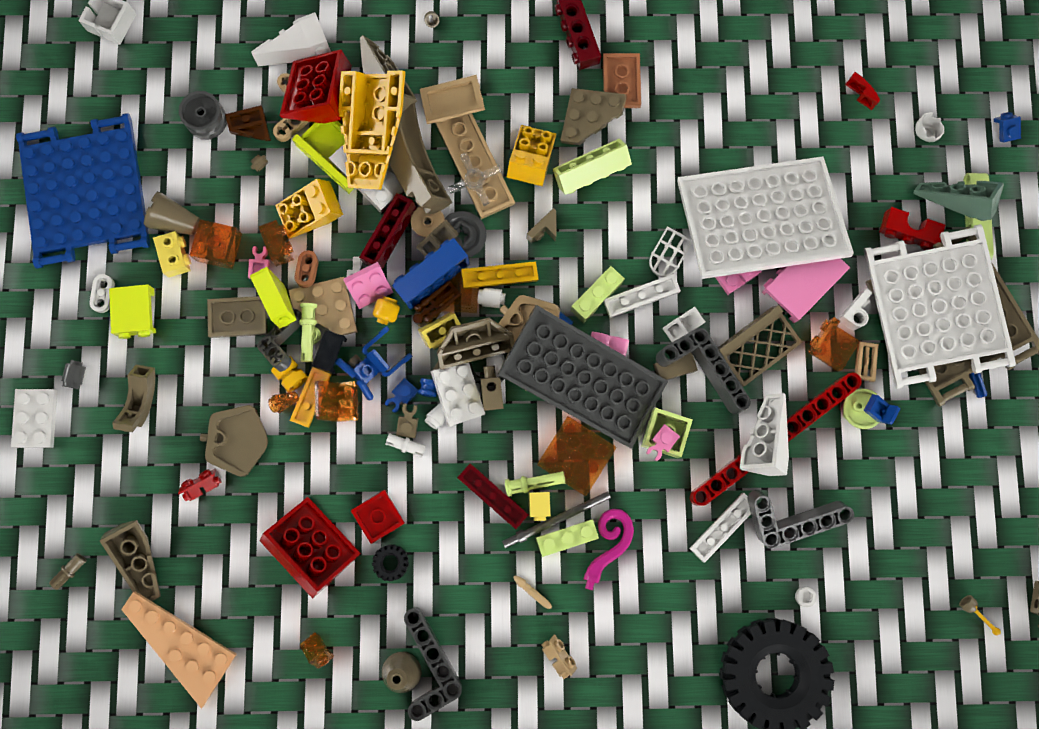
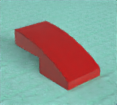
(868, 95)

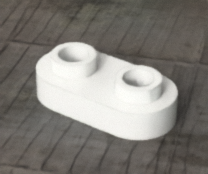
(101, 294)

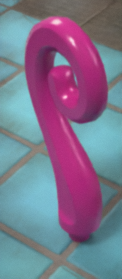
(596, 567)

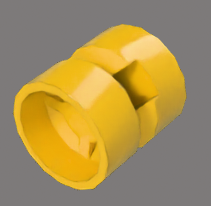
(292, 377)

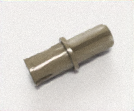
(67, 571)

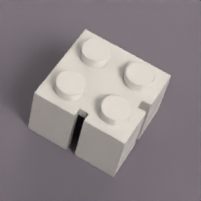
(111, 21)

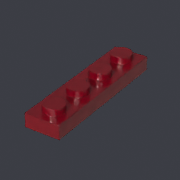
(492, 496)

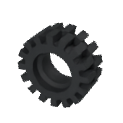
(380, 570)

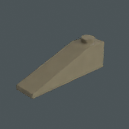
(132, 556)

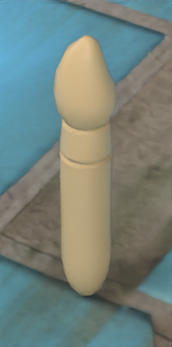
(532, 592)

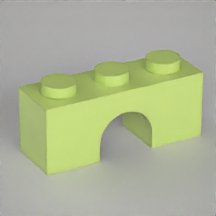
(596, 294)
(567, 538)

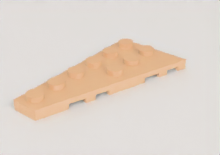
(186, 651)

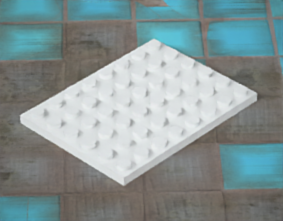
(763, 217)

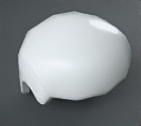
(929, 128)

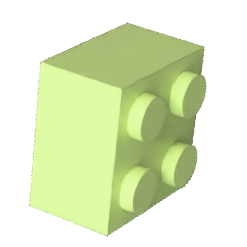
(677, 423)

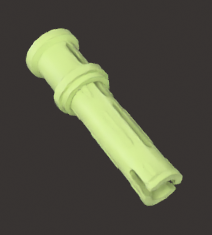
(307, 322)
(526, 484)

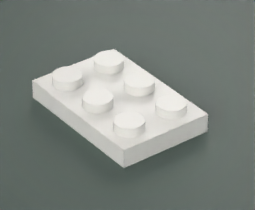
(457, 393)
(34, 418)

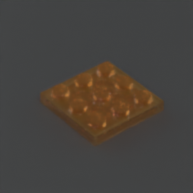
(578, 454)

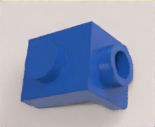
(1009, 126)
(881, 410)

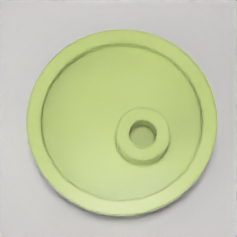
(854, 409)

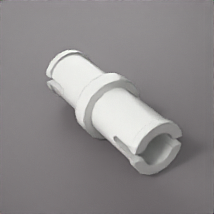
(405, 445)

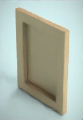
(452, 99)

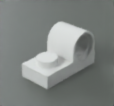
(856, 309)

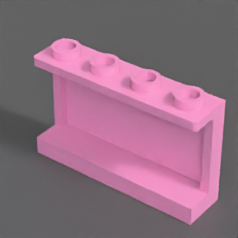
(802, 285)

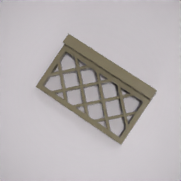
(753, 329)

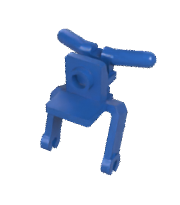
(370, 366)

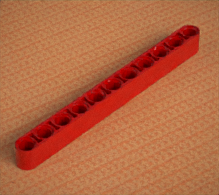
(799, 424)

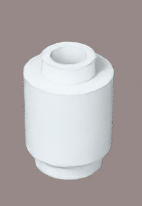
(491, 297)

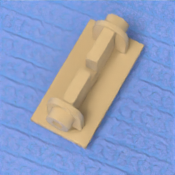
(565, 664)

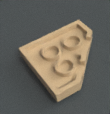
(333, 305)

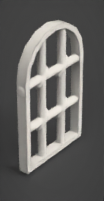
(661, 257)

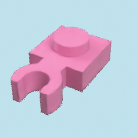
(259, 261)
(664, 440)

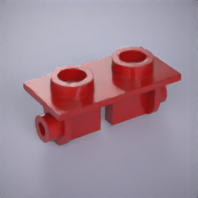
(192, 487)

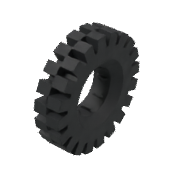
(810, 681)

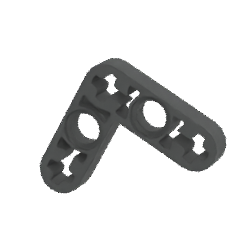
(274, 339)

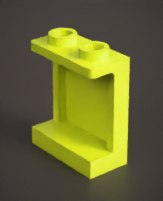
(131, 311)

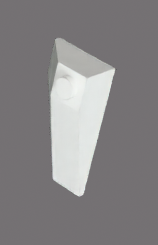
(296, 43)
(378, 198)
(768, 445)

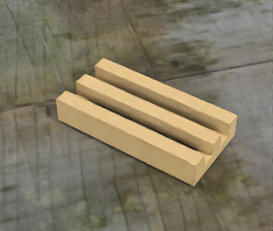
(859, 356)

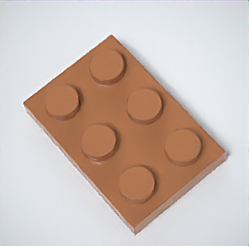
(622, 76)

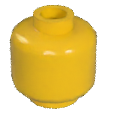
(386, 310)

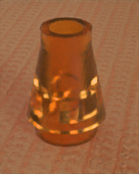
(281, 402)

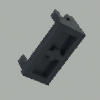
(328, 351)

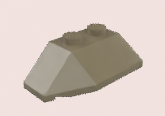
(474, 342)

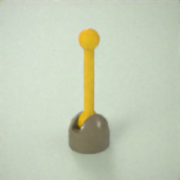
(970, 605)

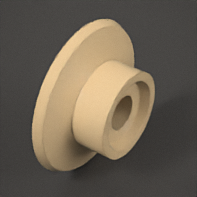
(418, 221)

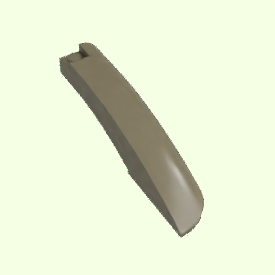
(409, 154)

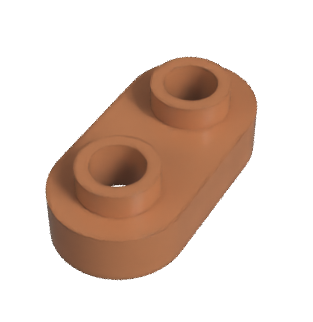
(306, 270)

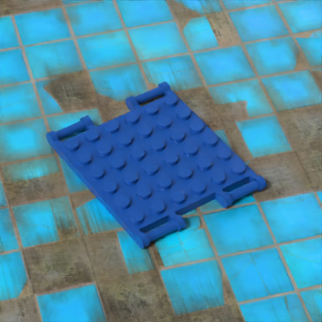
(83, 190)

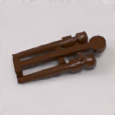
(418, 318)

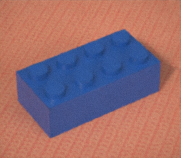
(431, 273)

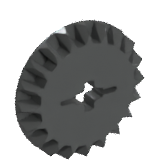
(472, 227)

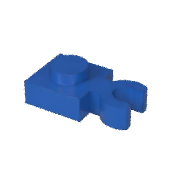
(403, 392)

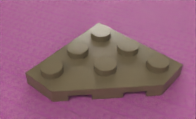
(589, 113)

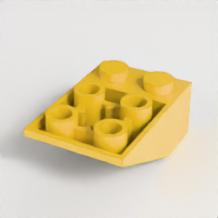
(531, 155)
(309, 208)

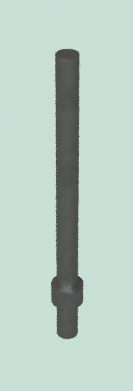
(521, 536)

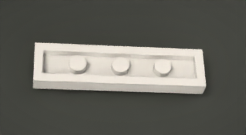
(641, 296)
(722, 528)

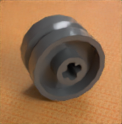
(202, 115)

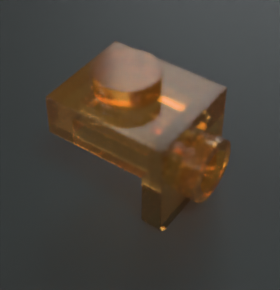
(316, 651)

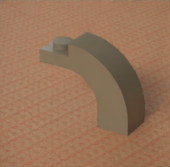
(139, 399)

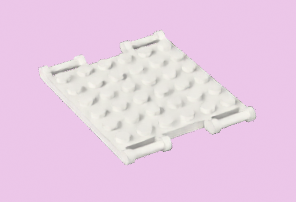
(939, 306)

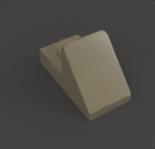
(546, 224)

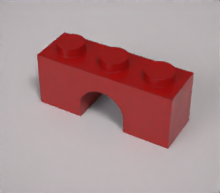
(896, 226)

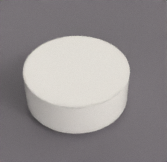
(805, 596)

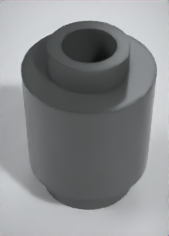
(73, 374)

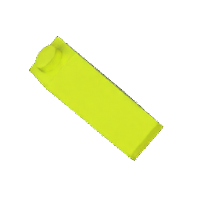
(274, 297)

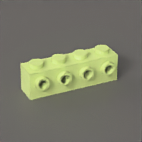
(592, 166)

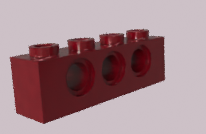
(582, 57)
(388, 231)

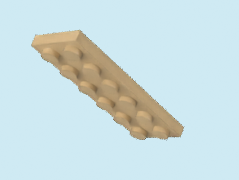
(464, 136)

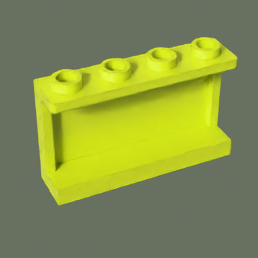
(319, 144)

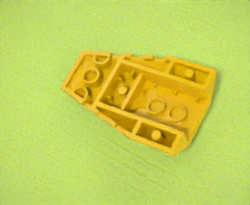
(370, 120)

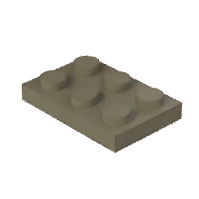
(236, 317)

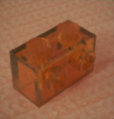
(276, 243)

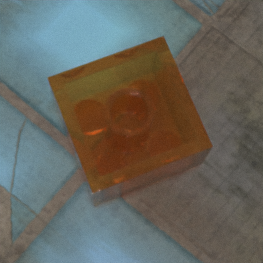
(215, 244)

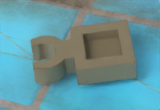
(407, 424)

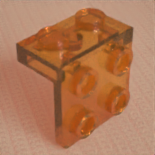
(833, 345)
(336, 401)

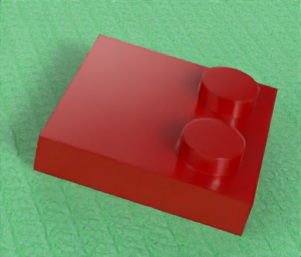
(377, 516)

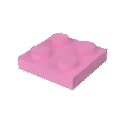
(368, 285)

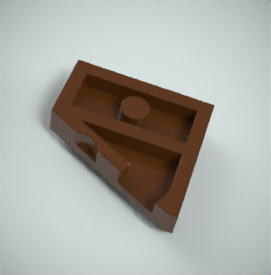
(249, 123)

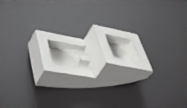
(684, 324)

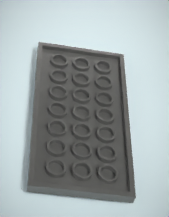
(582, 377)

